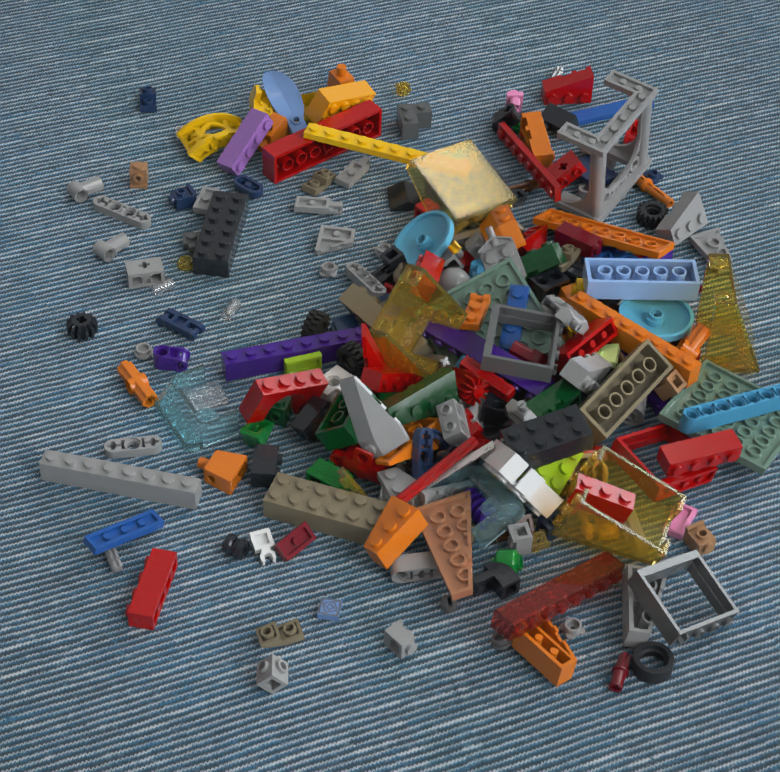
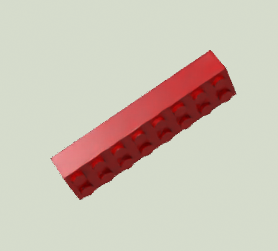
(296, 154)

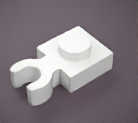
(263, 543)

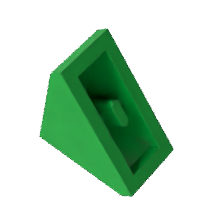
(256, 432)

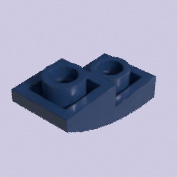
(148, 99)

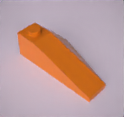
(404, 451)

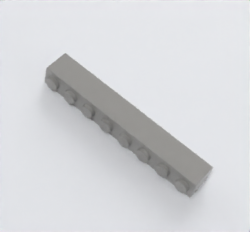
(120, 479)

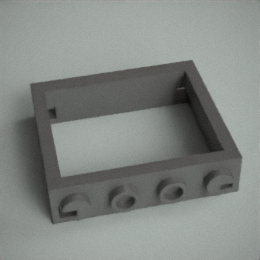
(528, 319)
(706, 582)

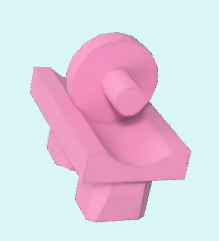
(516, 98)

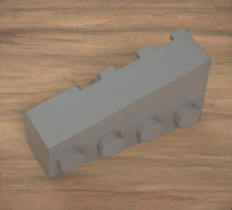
(635, 620)

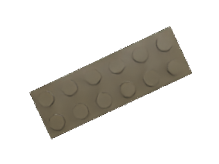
(366, 310)
(624, 389)
(322, 507)

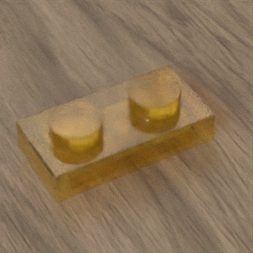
(348, 481)

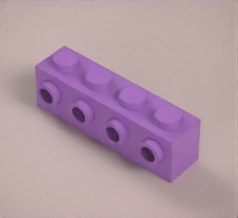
(245, 142)

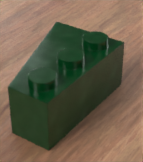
(542, 259)
(555, 398)

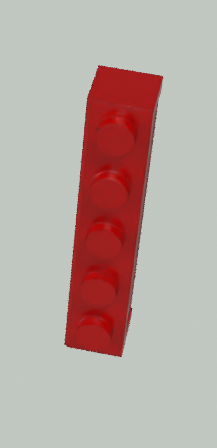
(496, 384)

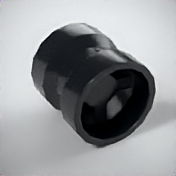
(236, 546)

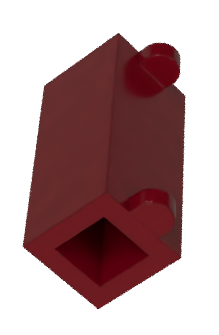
(570, 234)

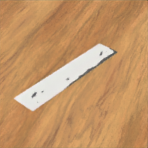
(465, 461)

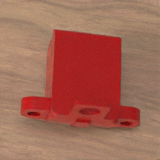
(358, 462)

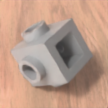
(272, 674)

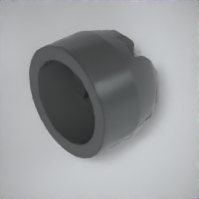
(444, 604)

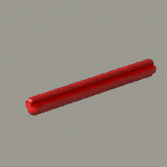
(438, 469)

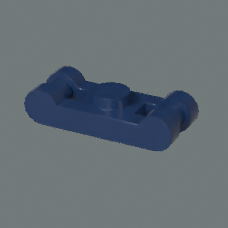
(181, 324)

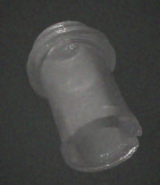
(163, 286)
(233, 306)

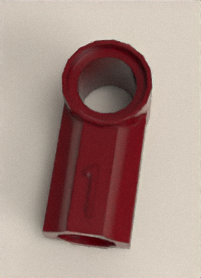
(527, 354)

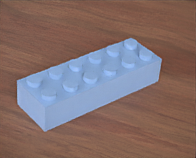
(641, 279)

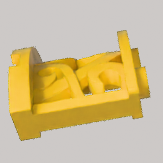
(205, 144)

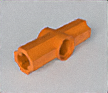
(695, 339)
(137, 383)

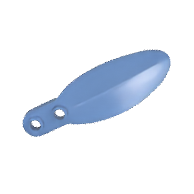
(285, 99)

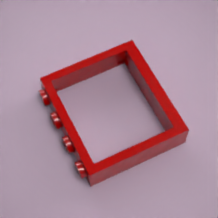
(625, 444)

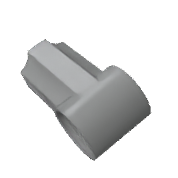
(81, 190)
(108, 249)

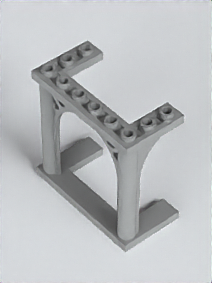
(634, 155)

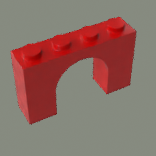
(269, 390)

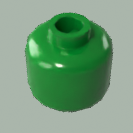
(509, 557)

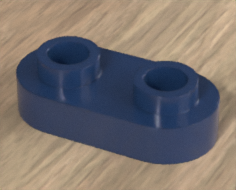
(248, 186)

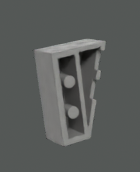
(684, 219)
(586, 372)

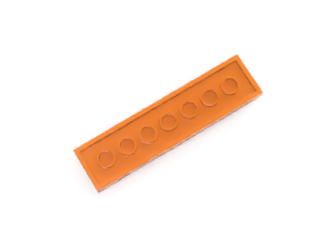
(611, 235)

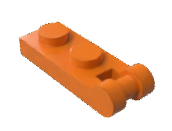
(476, 311)

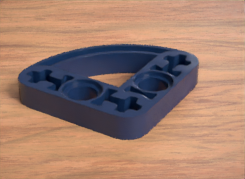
(430, 435)

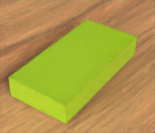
(303, 363)

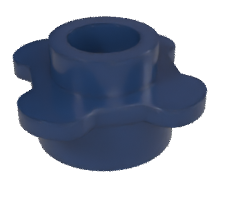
(654, 175)

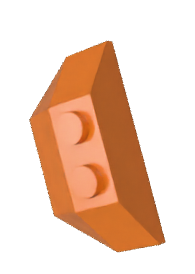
(503, 225)

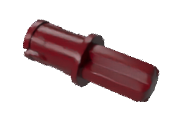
(620, 672)

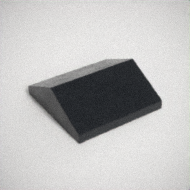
(402, 196)

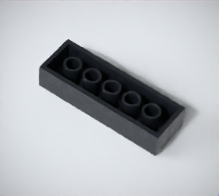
(220, 234)

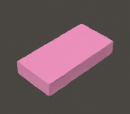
(681, 521)

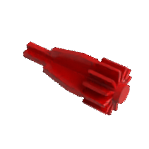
(469, 386)

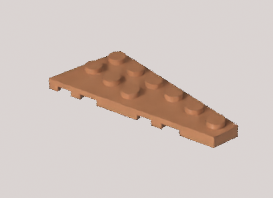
(451, 541)

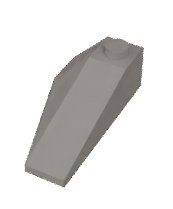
(372, 424)

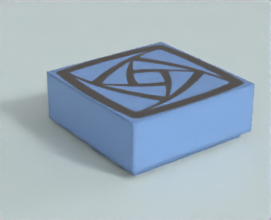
(329, 609)

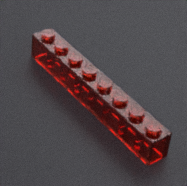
(557, 596)

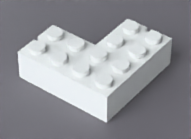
(531, 488)

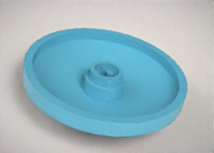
(428, 232)
(664, 318)

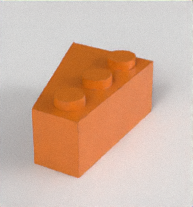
(535, 137)
(394, 531)
(547, 653)

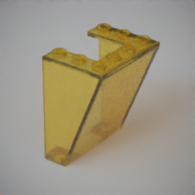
(459, 183)
(405, 315)
(727, 317)
(644, 530)

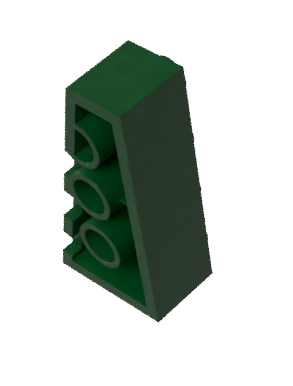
(421, 399)

